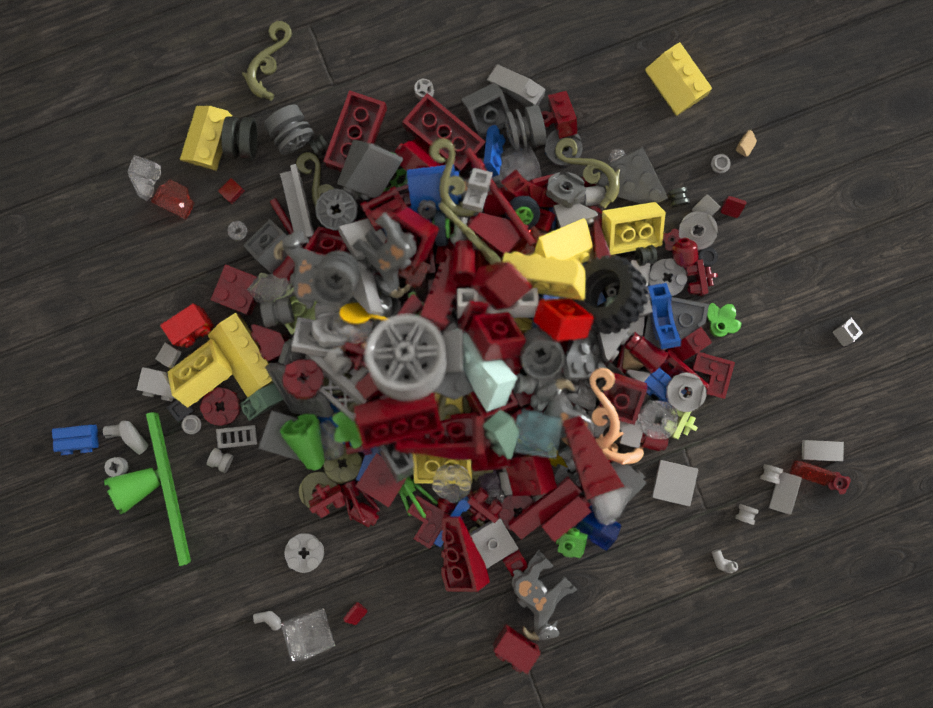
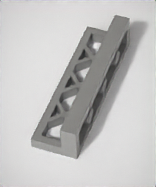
(297, 202)
(341, 383)

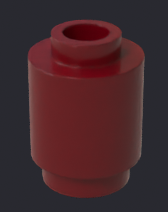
(654, 444)
(369, 513)

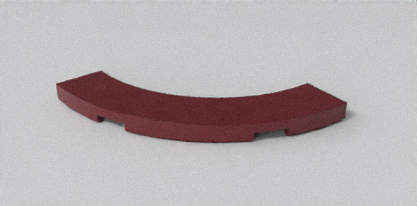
(521, 187)

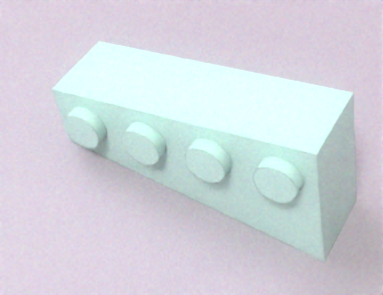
(489, 379)

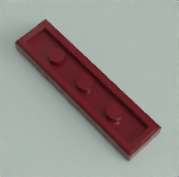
(545, 507)

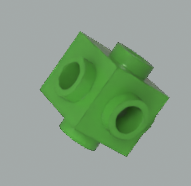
(572, 543)

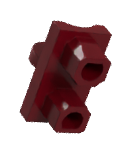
(700, 286)
(355, 350)
(325, 496)
(482, 509)

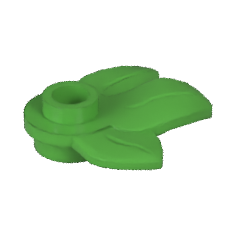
(725, 318)
(346, 430)

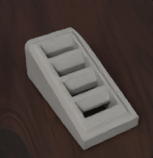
(220, 445)

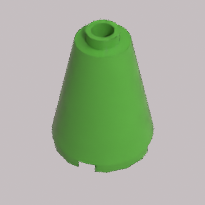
(305, 440)
(132, 487)

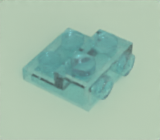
(538, 434)

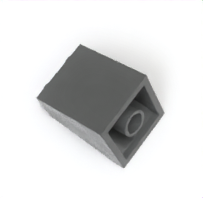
(368, 169)
(272, 439)

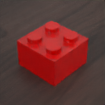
(562, 319)
(187, 326)

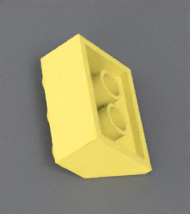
(678, 79)
(204, 137)
(633, 227)
(567, 243)
(199, 373)
(426, 466)

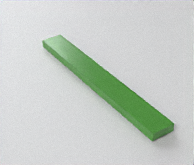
(168, 488)

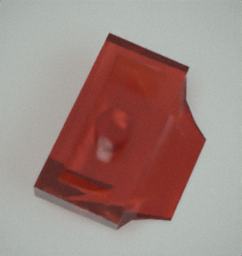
(173, 198)

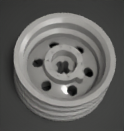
(422, 380)

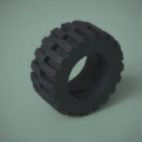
(629, 300)

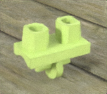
(681, 422)

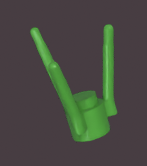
(408, 489)

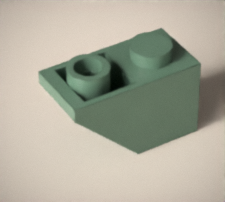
(261, 401)
(502, 433)

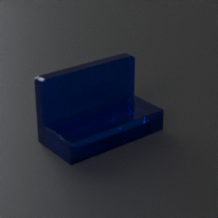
(598, 532)

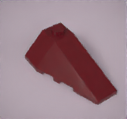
(463, 565)

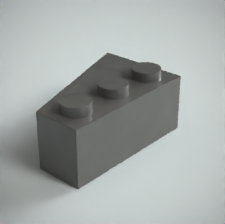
(399, 463)

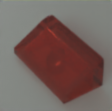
(812, 473)

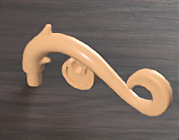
(607, 409)
(611, 454)

